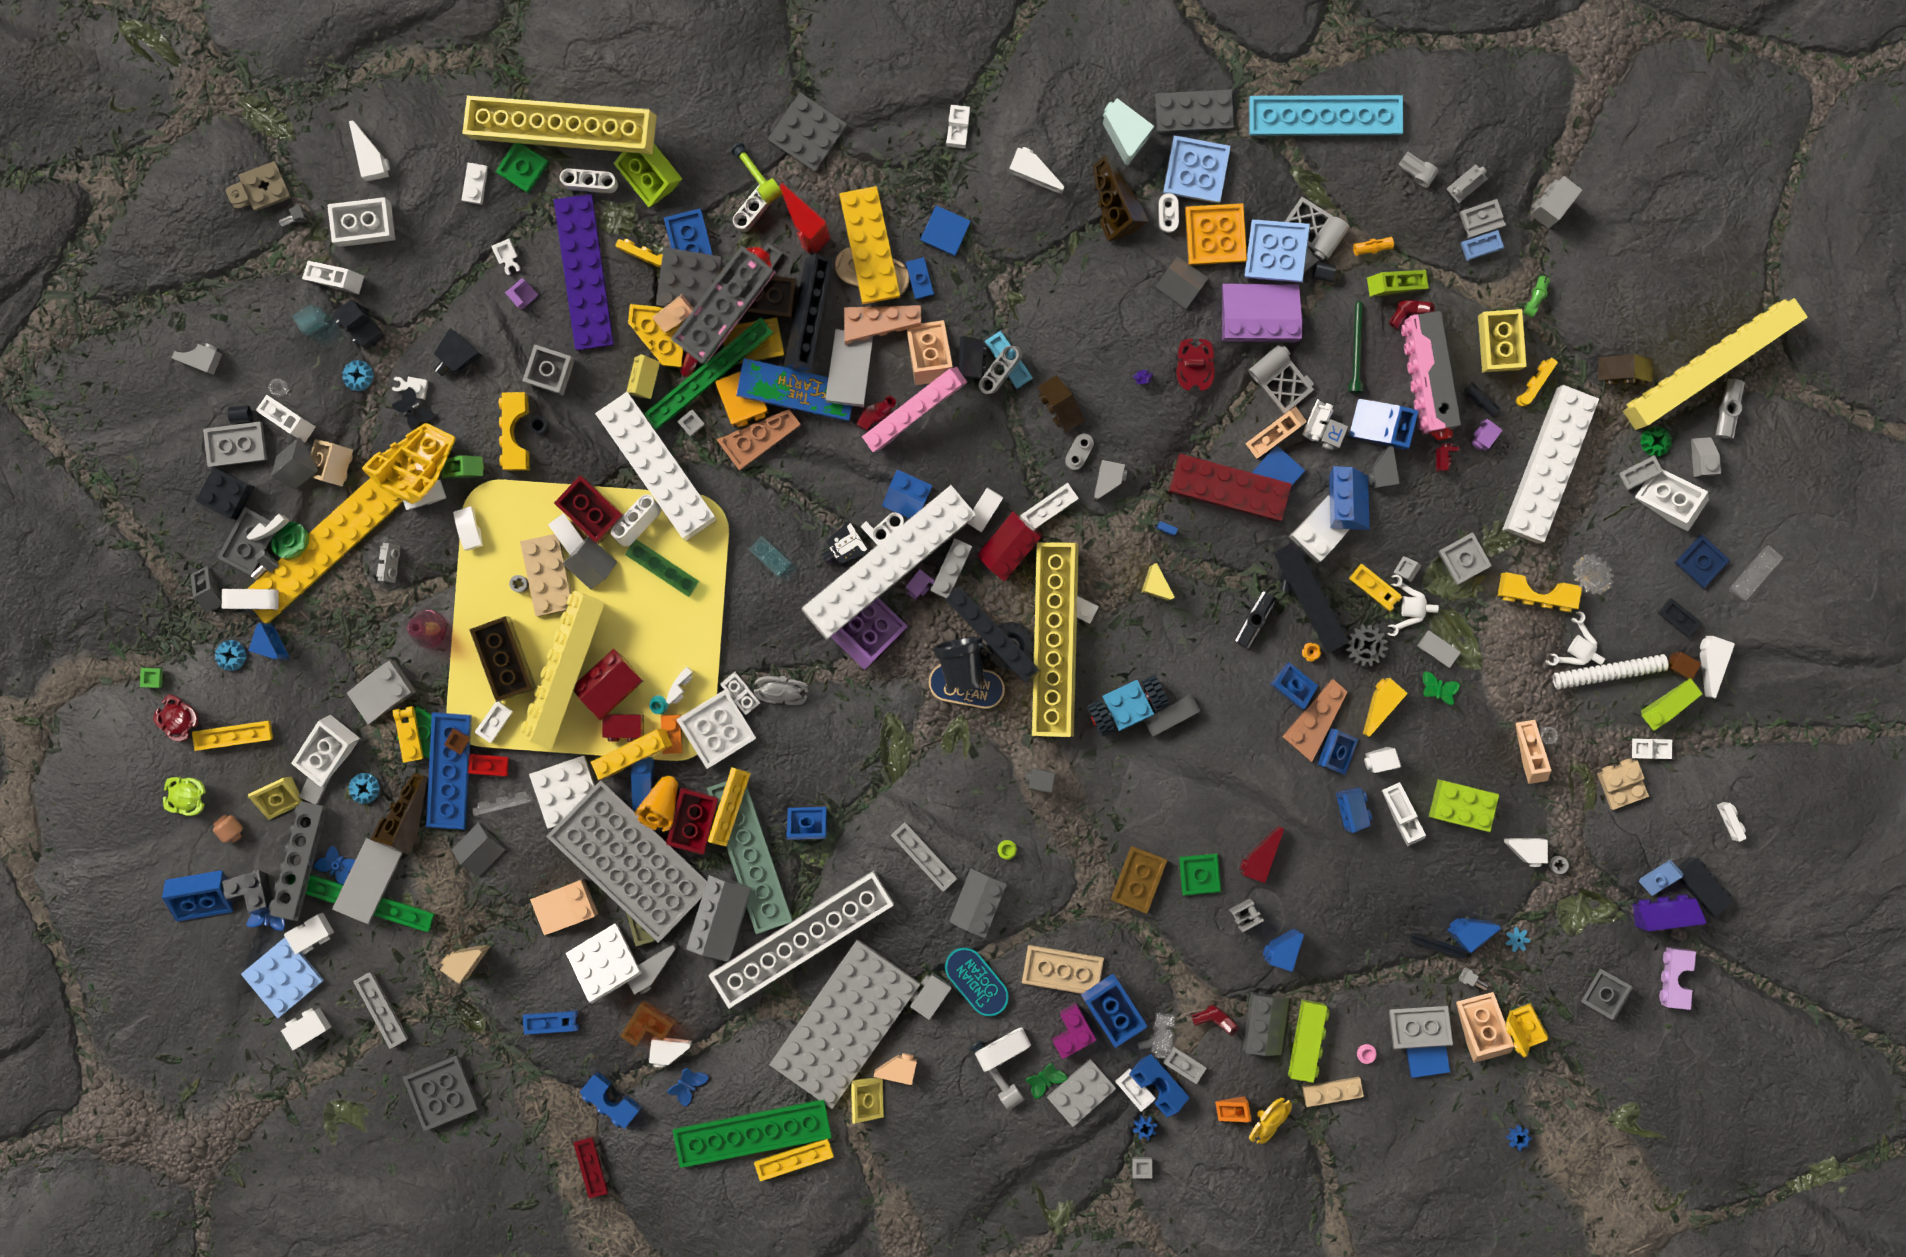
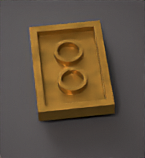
(1138, 879)

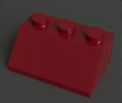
(1009, 546)
(607, 684)
(692, 820)

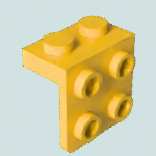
(1525, 1028)

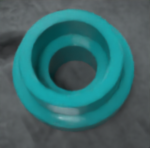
(655, 707)

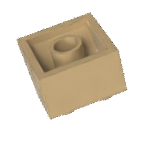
(331, 461)
(462, 962)

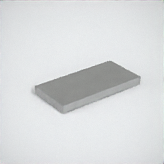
(848, 371)
(367, 881)

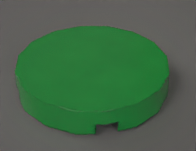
(290, 541)

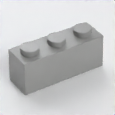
(951, 568)

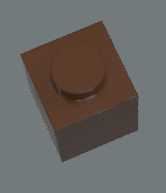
(1683, 665)

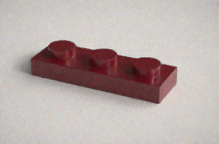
(590, 1167)

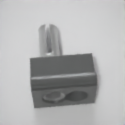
(298, 214)
(267, 562)

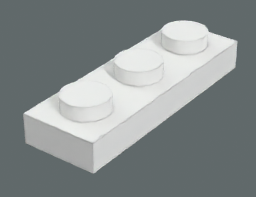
(1050, 506)

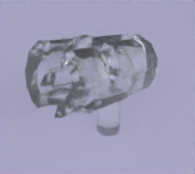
(1162, 1038)

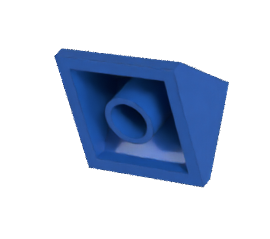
(267, 642)
(1294, 686)
(1337, 751)
(807, 823)

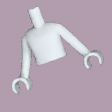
(1412, 606)
(1580, 647)

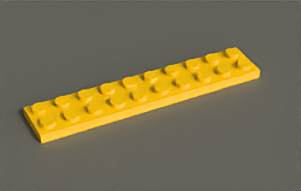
(327, 545)

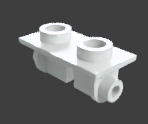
(1314, 428)

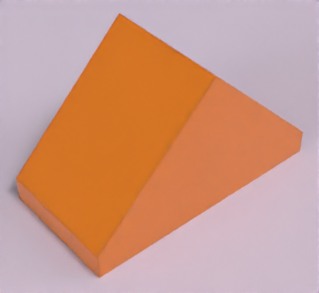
(1233, 1110)

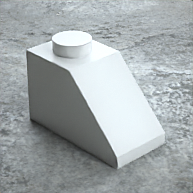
(1382, 760)
(1529, 849)
(666, 1051)

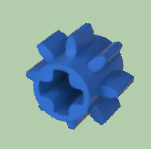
(1150, 1126)
(1524, 1138)

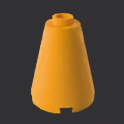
(659, 805)

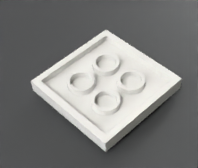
(716, 728)
(561, 788)
(603, 963)

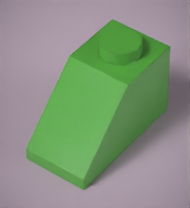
(463, 467)

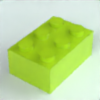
(1464, 805)

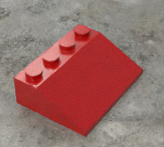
(809, 226)

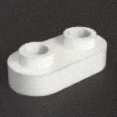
(1168, 214)

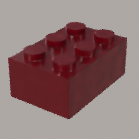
(589, 509)

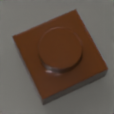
(457, 741)

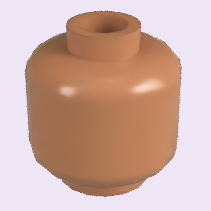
(227, 829)

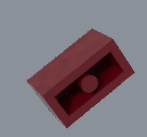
(622, 726)

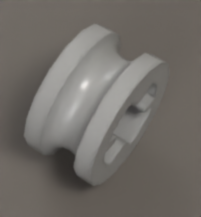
(516, 578)
(1562, 860)

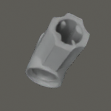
(1421, 171)

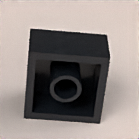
(225, 493)

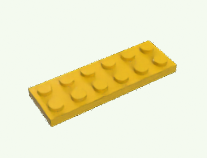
(869, 245)

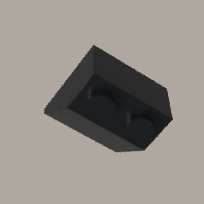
(971, 358)

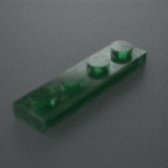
(662, 567)

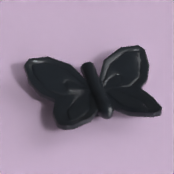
(412, 412)

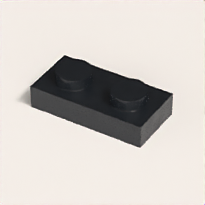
(1679, 617)

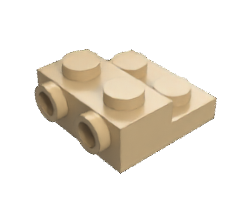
(1623, 783)

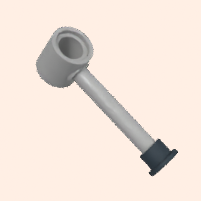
(1011, 1094)

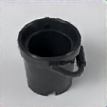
(962, 662)

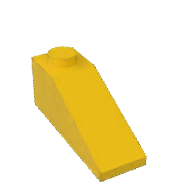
(1383, 702)

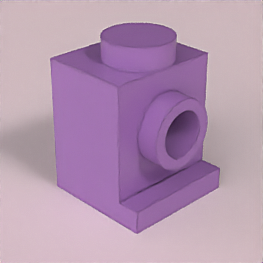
(1485, 435)
(919, 584)

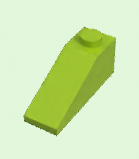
(1397, 282)
(1671, 704)

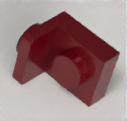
(1443, 460)

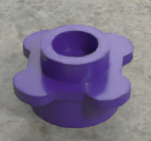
(1143, 376)

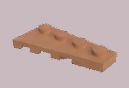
(872, 321)
(751, 442)
(1313, 724)

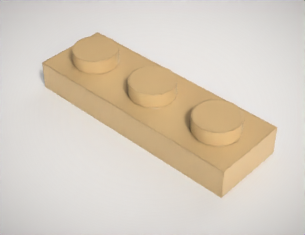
(1332, 1091)

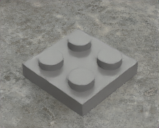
(1464, 558)

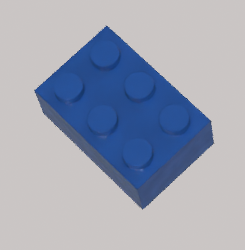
(1114, 1010)

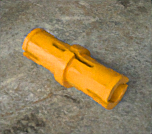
(1373, 246)

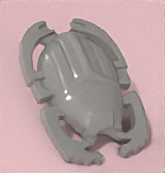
(778, 690)

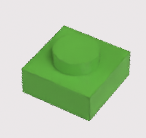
(151, 677)

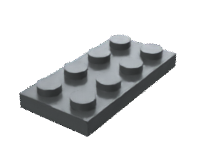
(1194, 111)

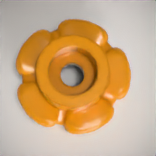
(1306, 652)

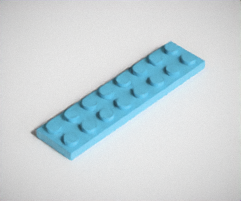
(1325, 115)

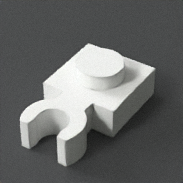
(506, 253)
(419, 385)

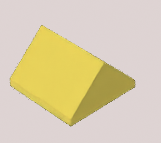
(643, 377)
(1156, 584)
(276, 797)
(867, 1099)

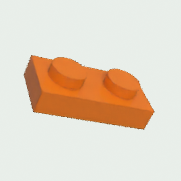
(674, 732)

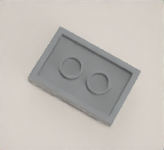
(235, 444)
(1420, 1027)
(1081, 1092)

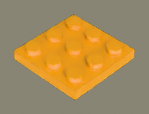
(1215, 234)

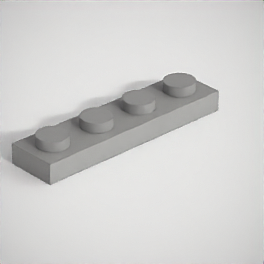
(924, 856)
(380, 1009)

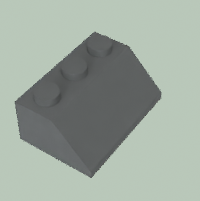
(978, 902)
(1265, 1024)

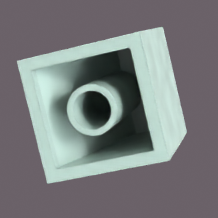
(1126, 129)

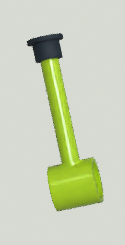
(768, 189)

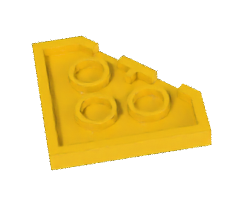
(653, 336)

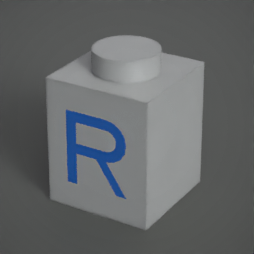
(1333, 435)

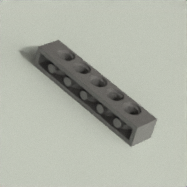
(302, 871)

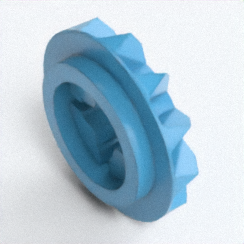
(362, 382)
(237, 650)
(372, 787)

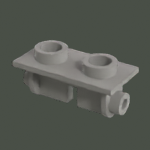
(1467, 183)
(390, 554)

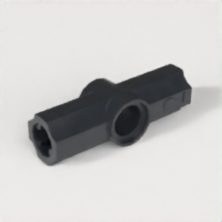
(1262, 609)

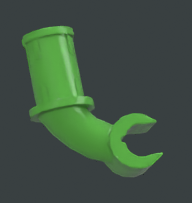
(1539, 293)

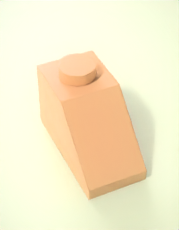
(673, 313)
(898, 1069)

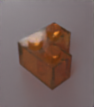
(647, 1019)

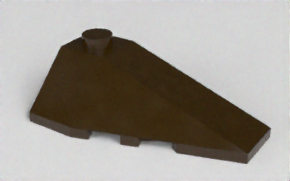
(1119, 206)
(402, 823)

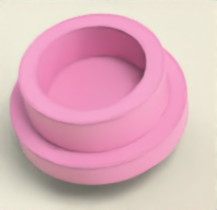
(1366, 1053)

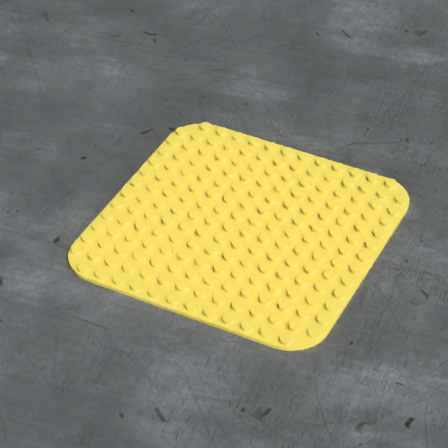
(641, 616)

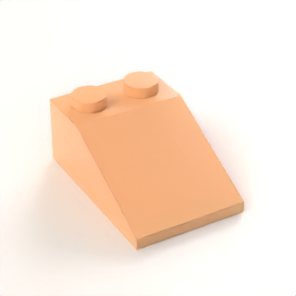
(929, 351)
(564, 906)
(1484, 1027)

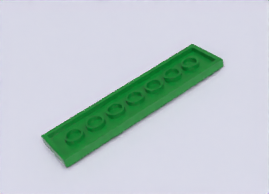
(752, 1133)

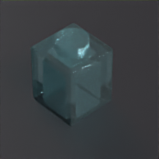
(310, 319)

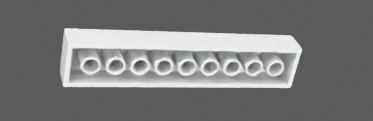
(888, 562)
(801, 939)

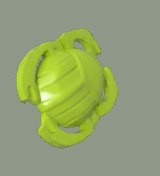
(184, 796)

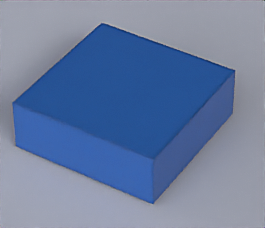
(1166, 528)

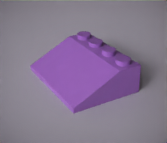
(1261, 313)
(869, 632)

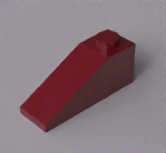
(1261, 857)

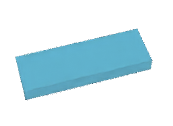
(1020, 374)

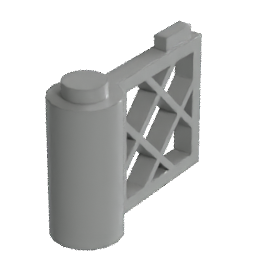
(1330, 233)
(1271, 366)

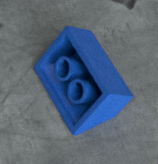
(1348, 499)
(196, 896)

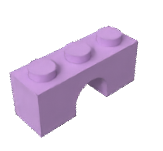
(1676, 961)

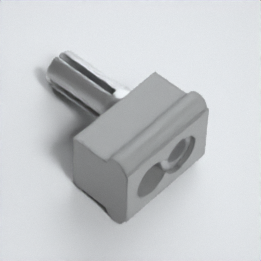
(1469, 977)

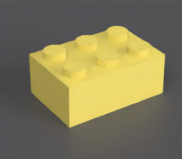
(1502, 340)

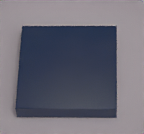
(1702, 561)

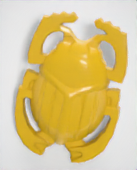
(1271, 1120)

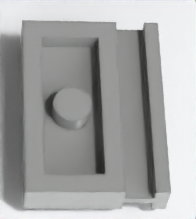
(1482, 218)

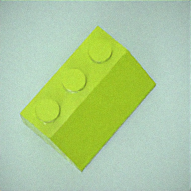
(648, 174)

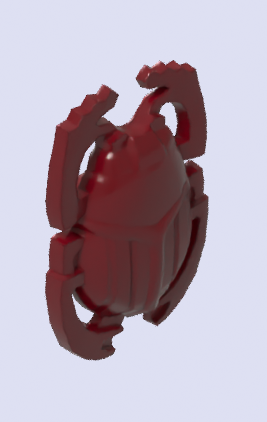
(1195, 365)
(176, 718)

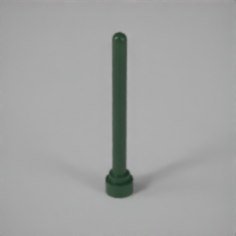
(1356, 384)

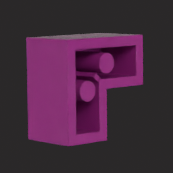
(1076, 1036)

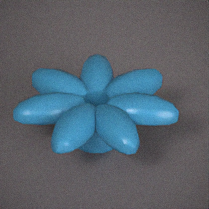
(1514, 937)

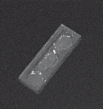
(1756, 573)
(502, 802)

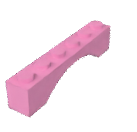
(913, 409)

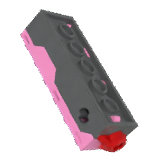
(724, 303)
(1431, 374)

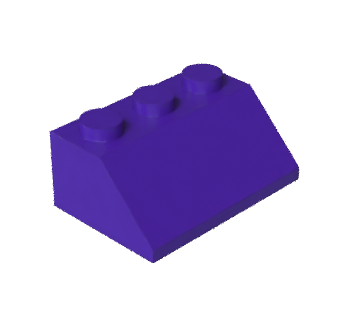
(1667, 913)

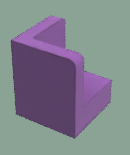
(521, 294)

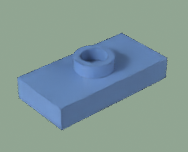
(1482, 245)
(1661, 877)

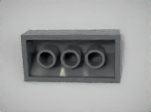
(719, 918)

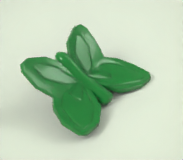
(1436, 689)
(1047, 1076)

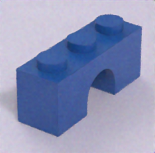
(595, 1092)
(1171, 1095)

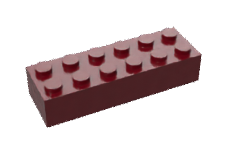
(1229, 488)

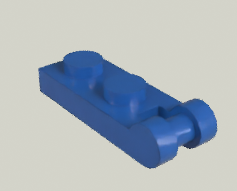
(550, 1022)

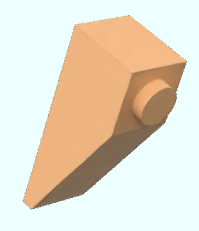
(1276, 432)
(1532, 752)

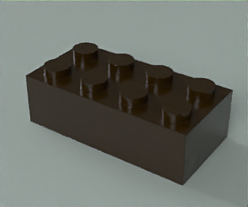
(776, 298)
(502, 658)

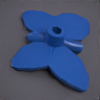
(335, 864)
(275, 922)
(688, 1082)

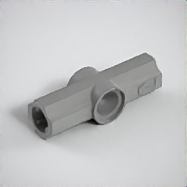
(1732, 396)

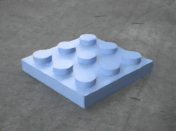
(1196, 169)
(1277, 250)
(282, 977)

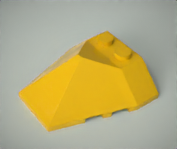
(413, 464)

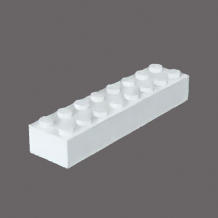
(1550, 464)
(656, 466)

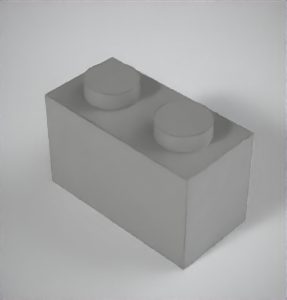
(930, 995)

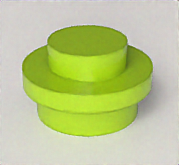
(1007, 849)

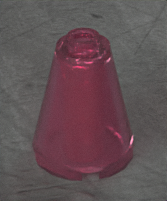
(427, 628)

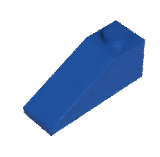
(642, 780)

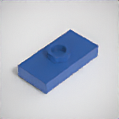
(919, 278)

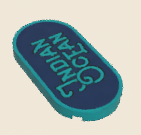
(976, 981)

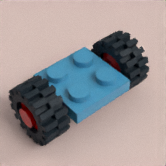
(1128, 705)

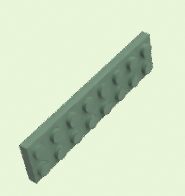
(755, 865)

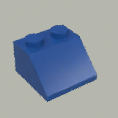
(906, 494)
(1353, 809)
(1471, 932)
(1284, 950)

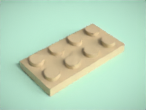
(546, 574)

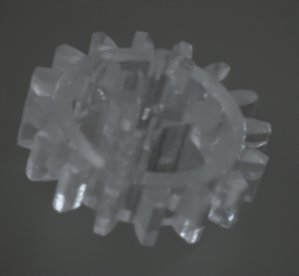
(1593, 574)

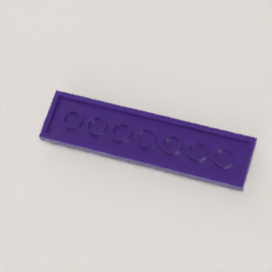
(583, 272)

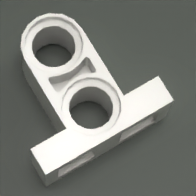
(884, 525)

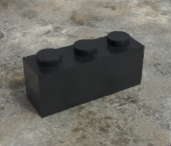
(1704, 886)

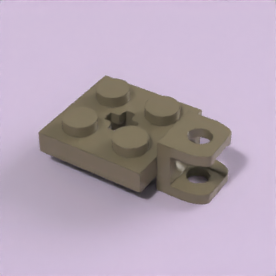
(250, 192)

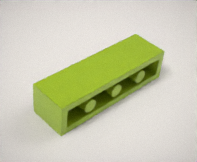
(1307, 1041)

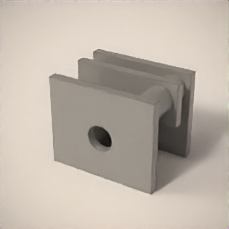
(1253, 915)

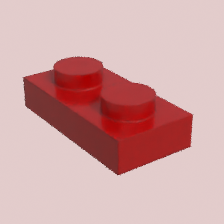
(488, 765)

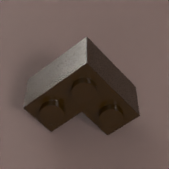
(1626, 368)
(1060, 403)

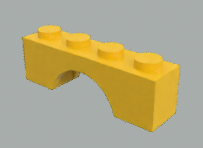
(513, 406)
(1516, 587)
(630, 753)

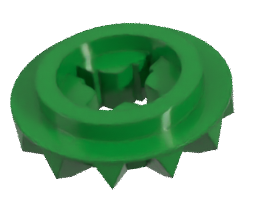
(1647, 440)

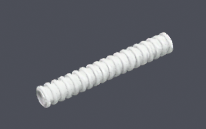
(1610, 671)

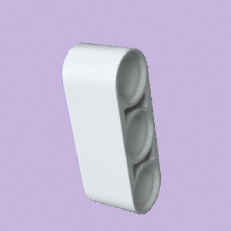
(597, 184)
(751, 216)
(636, 520)
(250, 599)
(1003, 1049)

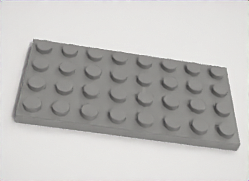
(629, 861)
(844, 1023)

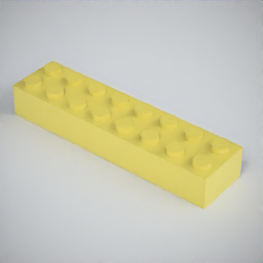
(562, 669)

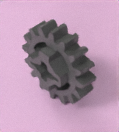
(1371, 652)

